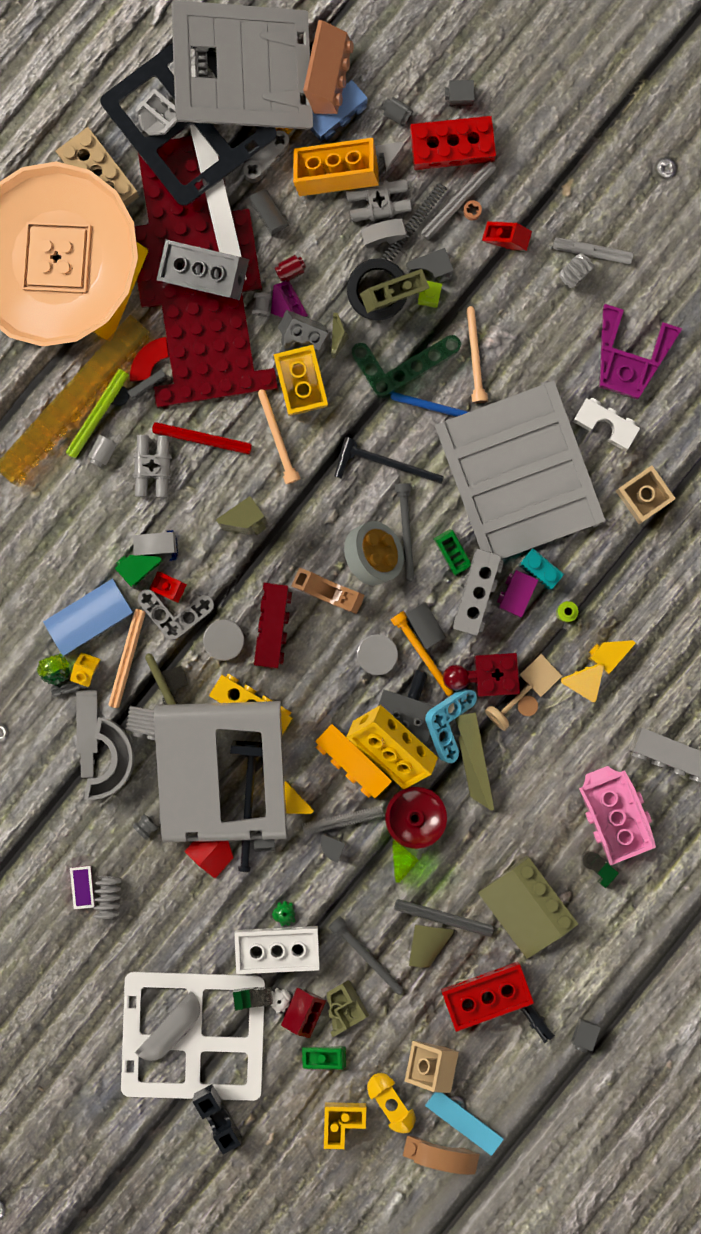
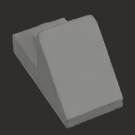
(389, 153)

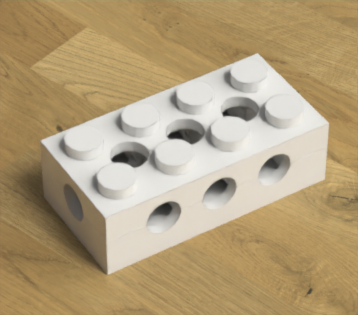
(268, 961)

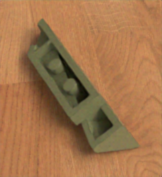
(474, 759)

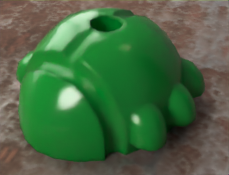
(284, 908)

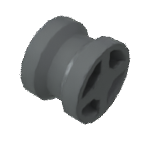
(145, 826)

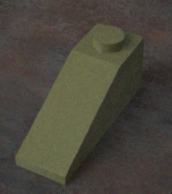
(394, 290)

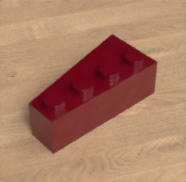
(271, 625)

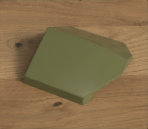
(339, 336)

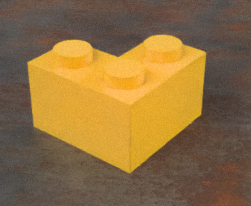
(342, 1116)

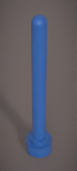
(427, 404)

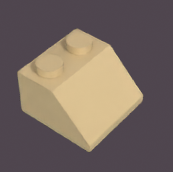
(431, 1067)

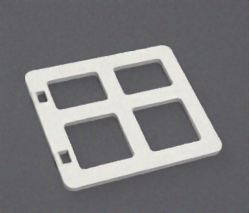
(193, 1041)

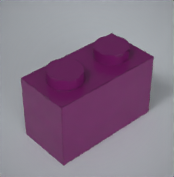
(517, 594)

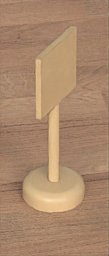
(539, 676)

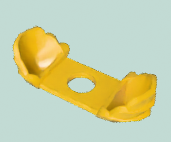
(381, 1089)

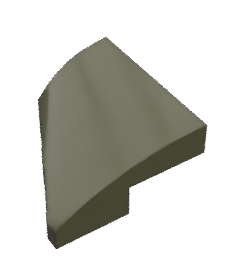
(427, 944)

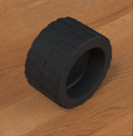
(353, 283)

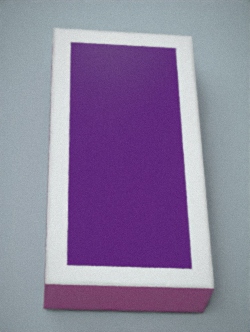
(82, 887)

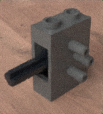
(409, 709)

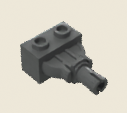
(300, 332)

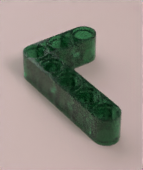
(404, 368)

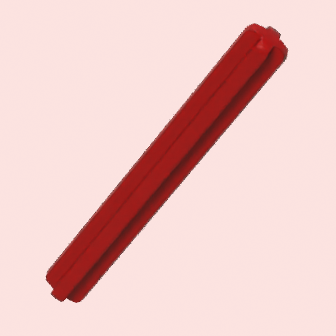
(201, 438)

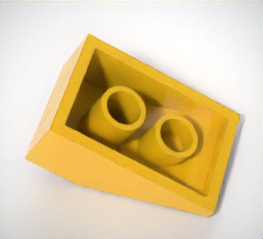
(300, 380)

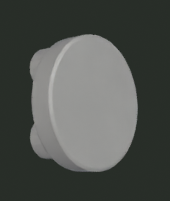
(223, 640)
(377, 654)

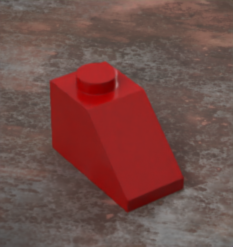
(507, 235)

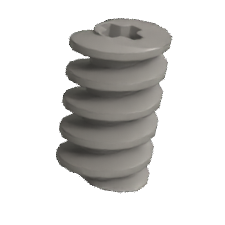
(107, 897)

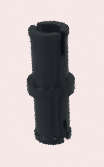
(537, 1022)

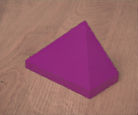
(285, 299)

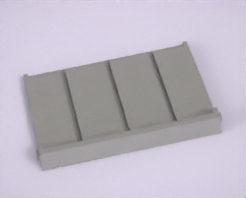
(520, 471)

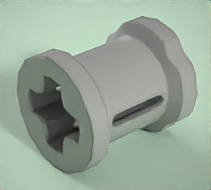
(262, 304)

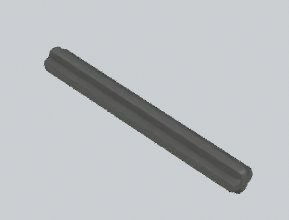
(443, 917)

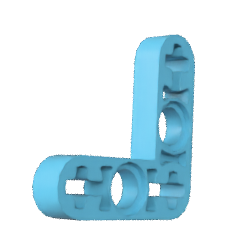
(444, 718)

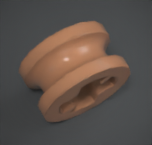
(474, 204)

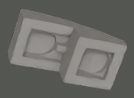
(384, 231)
(154, 543)

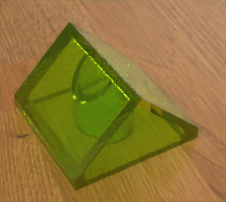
(403, 860)

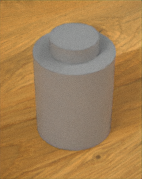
(102, 451)

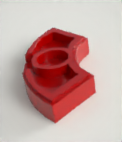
(147, 359)

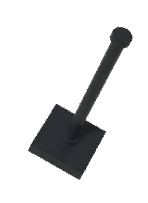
(251, 750)

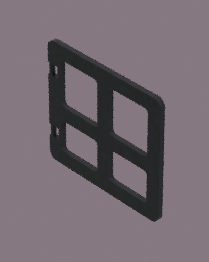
(147, 147)

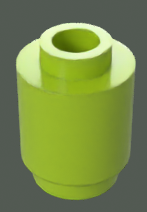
(561, 614)

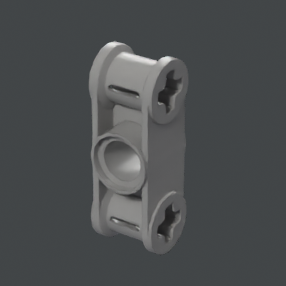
(266, 158)

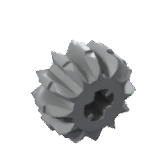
(576, 270)

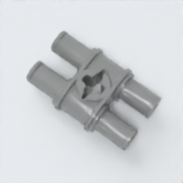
(373, 210)
(143, 473)

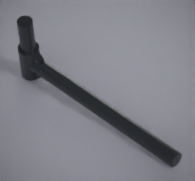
(350, 449)

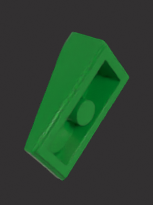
(324, 1057)

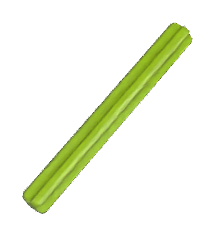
(97, 413)

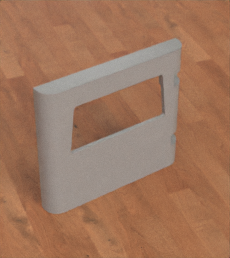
(190, 770)

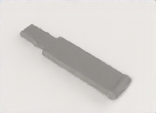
(86, 727)

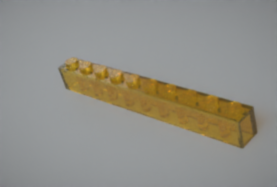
(72, 400)

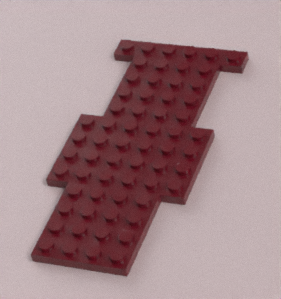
(202, 329)

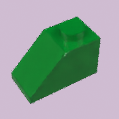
(136, 567)

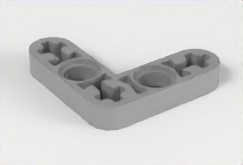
(177, 620)

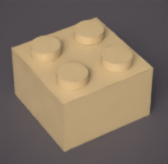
(645, 494)

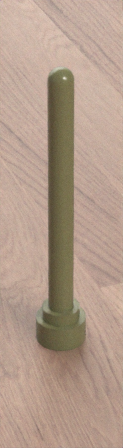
(159, 679)

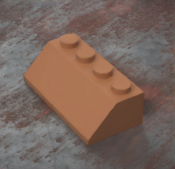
(327, 68)

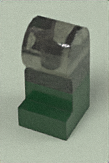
(595, 862)
(252, 997)

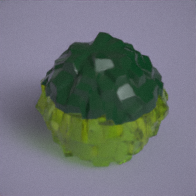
(53, 669)

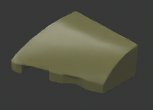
(345, 1007)

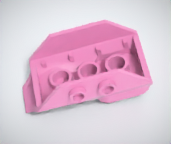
(617, 814)

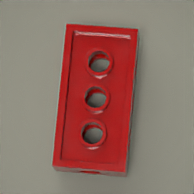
(458, 130)
(496, 1006)

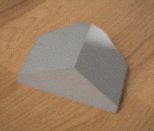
(156, 114)

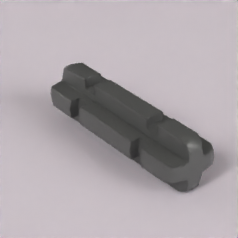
(65, 688)

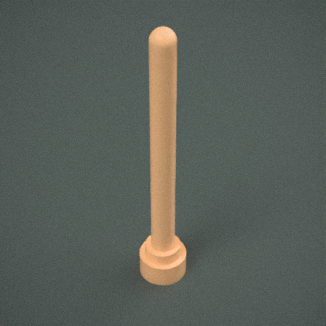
(479, 394)
(290, 473)

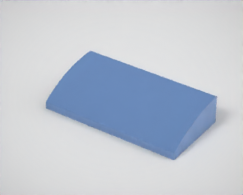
(88, 617)

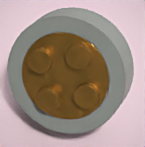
(374, 553)

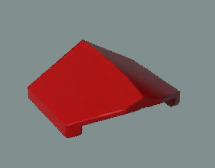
(210, 855)

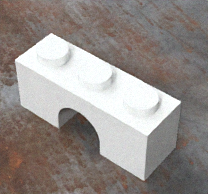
(622, 430)

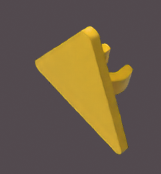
(585, 681)

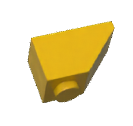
(610, 653)
(295, 803)

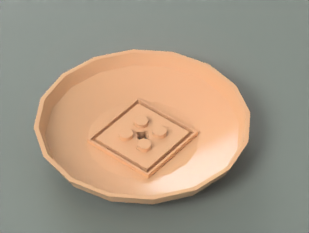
(86, 222)

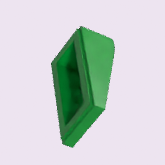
(442, 548)

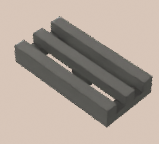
(147, 385)

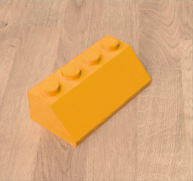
(335, 167)
(353, 761)

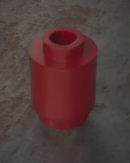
(290, 268)

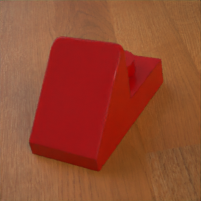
(168, 587)

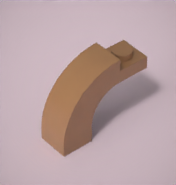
(327, 591)
(441, 1157)

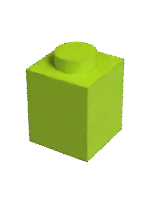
(430, 296)

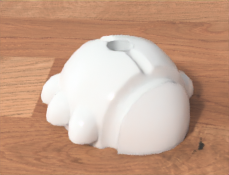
(284, 996)

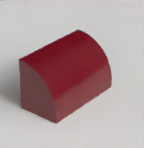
(303, 1013)

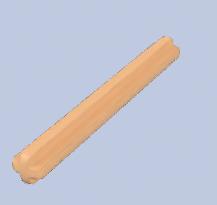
(127, 658)

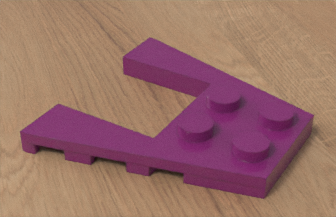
(624, 371)

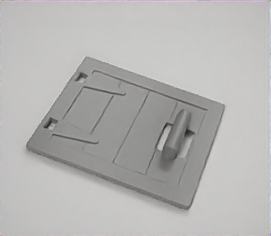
(257, 65)

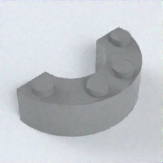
(121, 756)

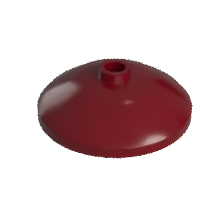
(426, 806)

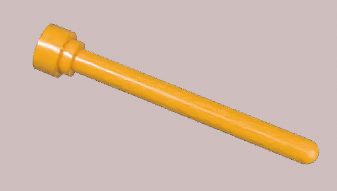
(401, 622)

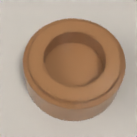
(527, 705)

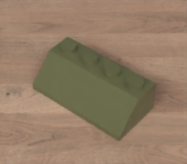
(243, 518)

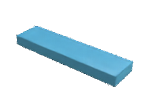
(464, 1122)

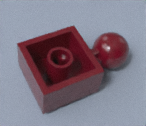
(457, 677)

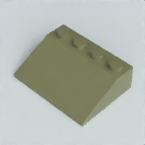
(528, 907)

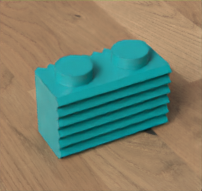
(541, 569)

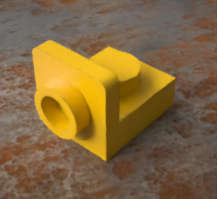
(84, 669)

